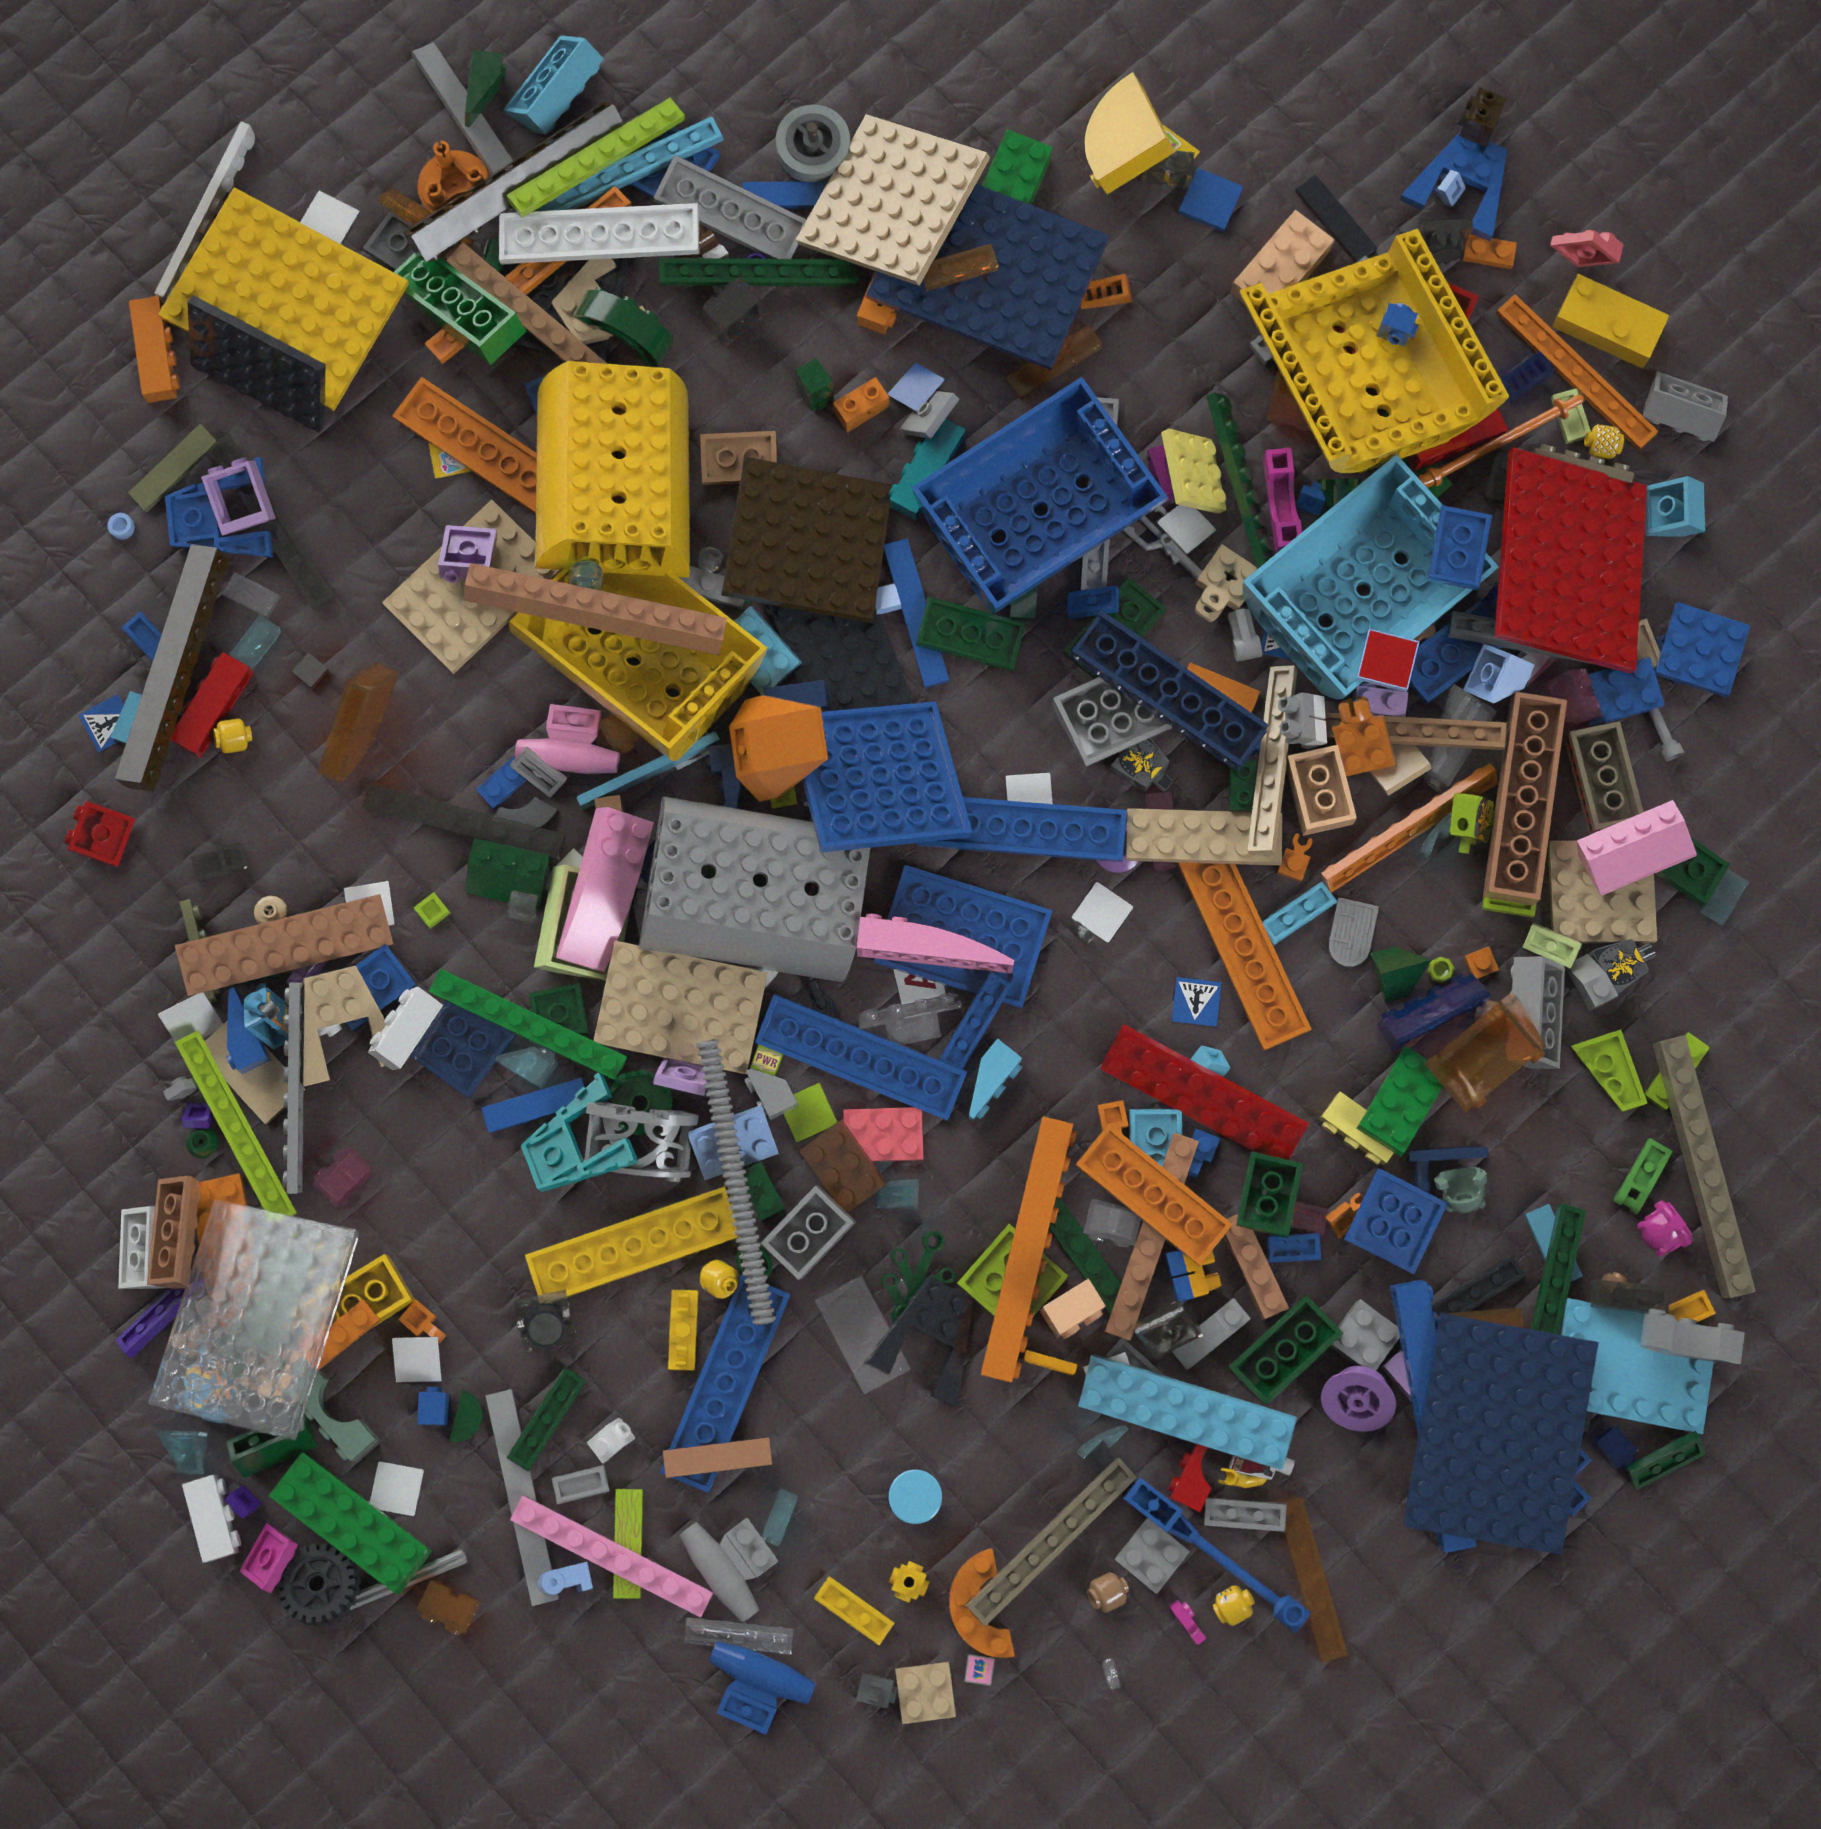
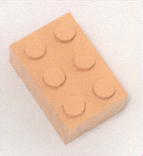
(1320, 790)
(1072, 1309)

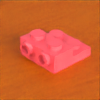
(1588, 248)

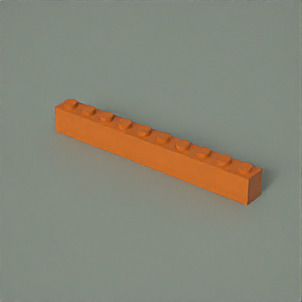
(1027, 1249)

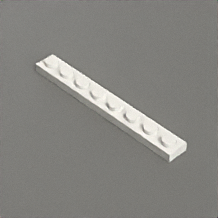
(207, 208)

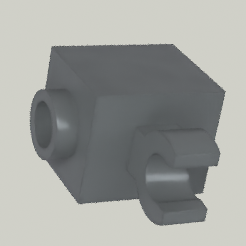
(876, 1690)

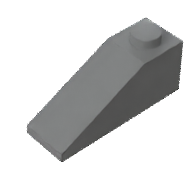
(1214, 1331)

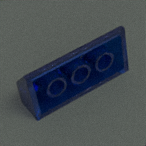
(1433, 1010)

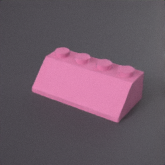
(1636, 848)

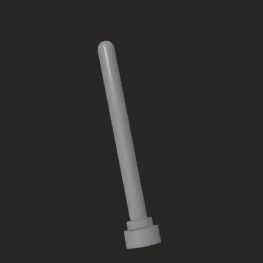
(1670, 747)

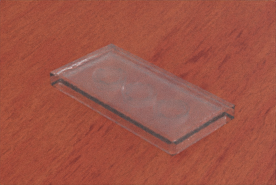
(857, 1329)

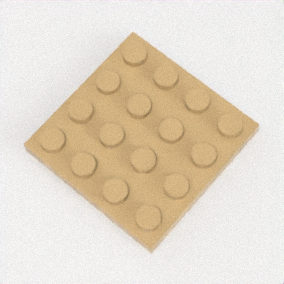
(1592, 918)

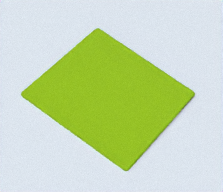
(811, 1114)

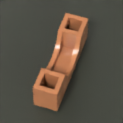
(1255, 1269)

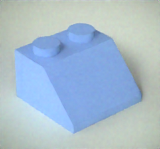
(1497, 674)

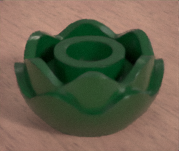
(203, 1150)

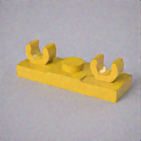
(683, 1330)

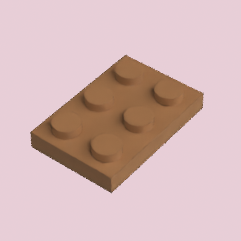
(724, 454)

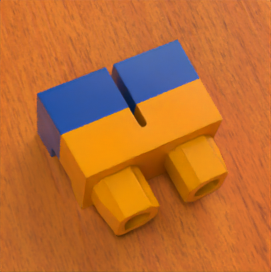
(1192, 1285)

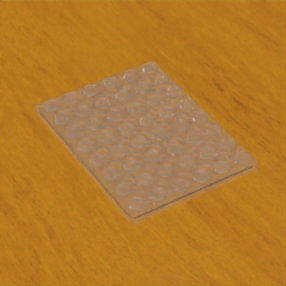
(254, 1319)

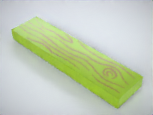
(628, 1534)

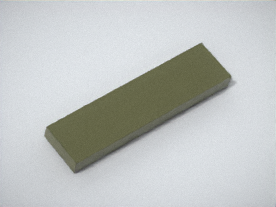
(173, 467)

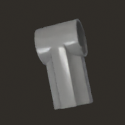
(1245, 642)

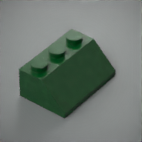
(499, 869)

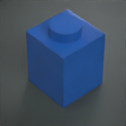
(433, 1407)

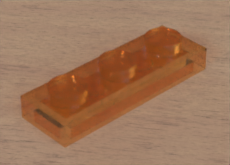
(960, 267)

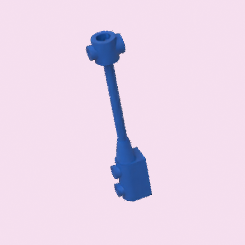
(1170, 1519)

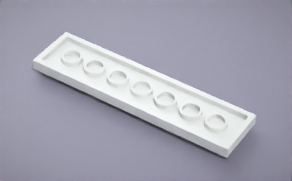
(599, 233)

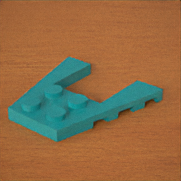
(555, 1153)

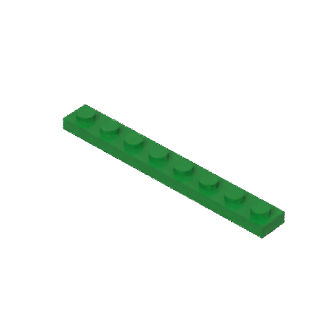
(527, 1024)

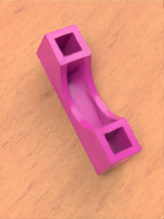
(1280, 494)

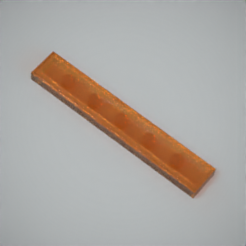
(1313, 1582)

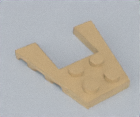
(329, 1001)

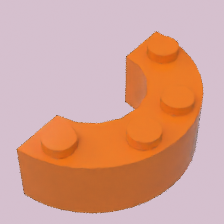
(965, 1586)

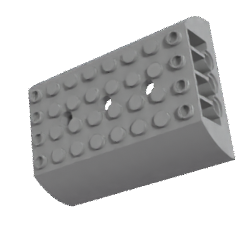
(734, 919)

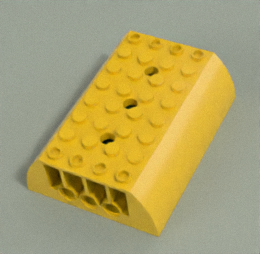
(581, 421)
(638, 693)

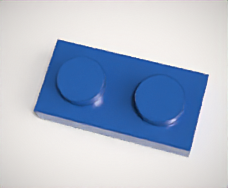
(1092, 601)
(501, 785)

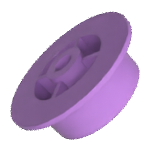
(1358, 1399)

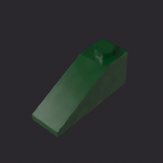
(483, 83)

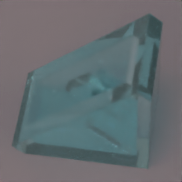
(899, 1195)

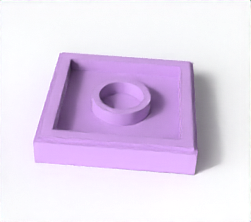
(681, 1076)

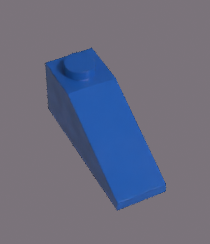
(244, 1047)

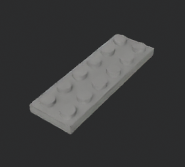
(731, 210)

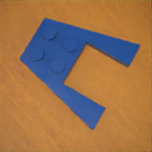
(1477, 166)
(194, 522)

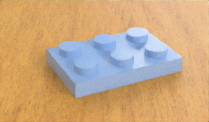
(753, 1135)

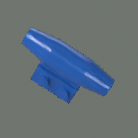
(758, 1682)

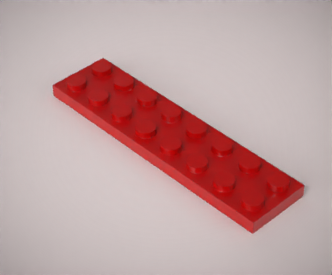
(1203, 1094)

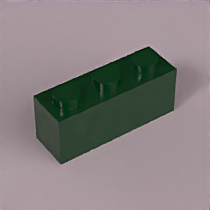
(260, 1450)

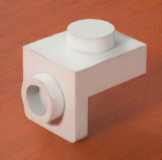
(611, 1439)

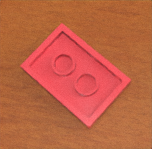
(887, 1132)

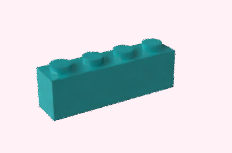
(928, 458)

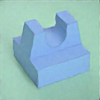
(1450, 188)

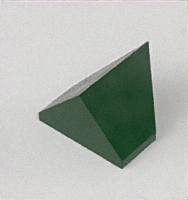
(1397, 972)

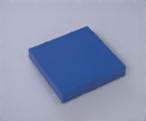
(1210, 199)

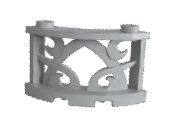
(668, 1119)

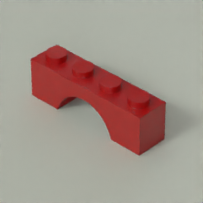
(1191, 1486)

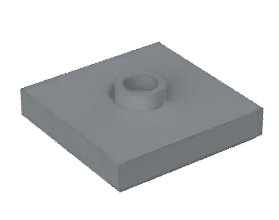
(930, 415)

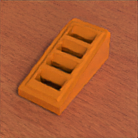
(1115, 299)

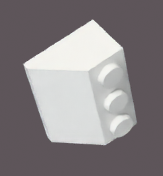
(135, 1247)

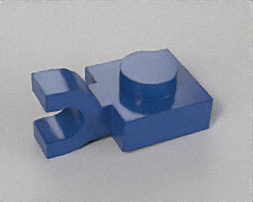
(1204, 1151)

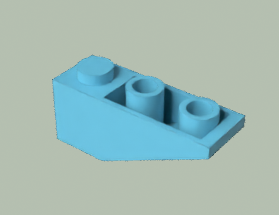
(994, 1070)

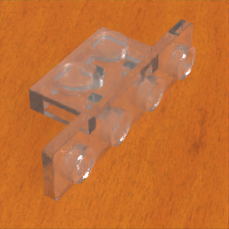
(911, 1021)

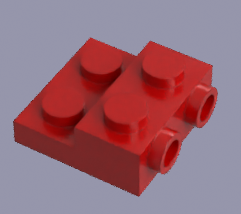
(99, 833)

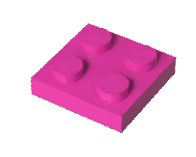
(268, 1558)

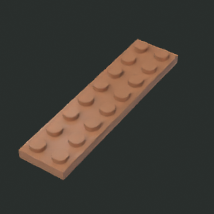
(283, 944)

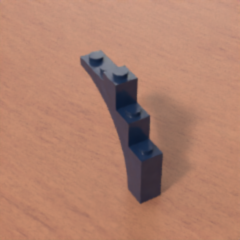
(720, 757)

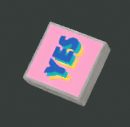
(979, 1669)

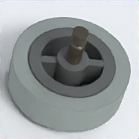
(812, 143)

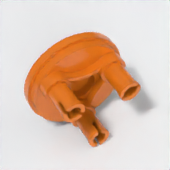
(448, 176)

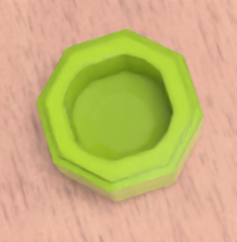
(1440, 970)

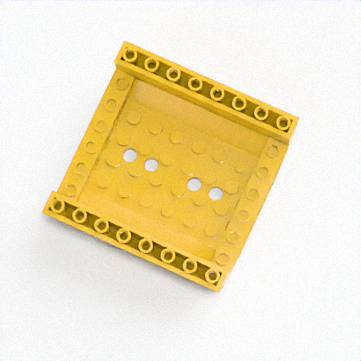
(1428, 387)

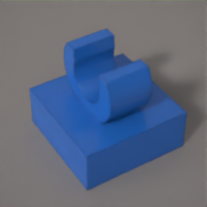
(1311, 498)

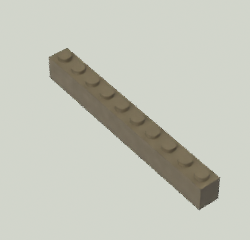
(1704, 1167)

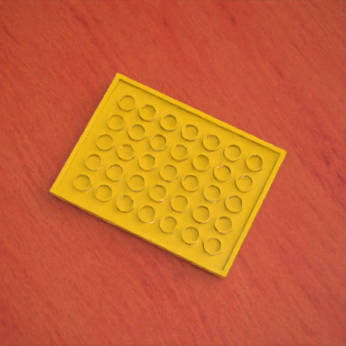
(290, 287)

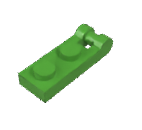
(1643, 1175)

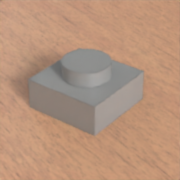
(180, 1088)

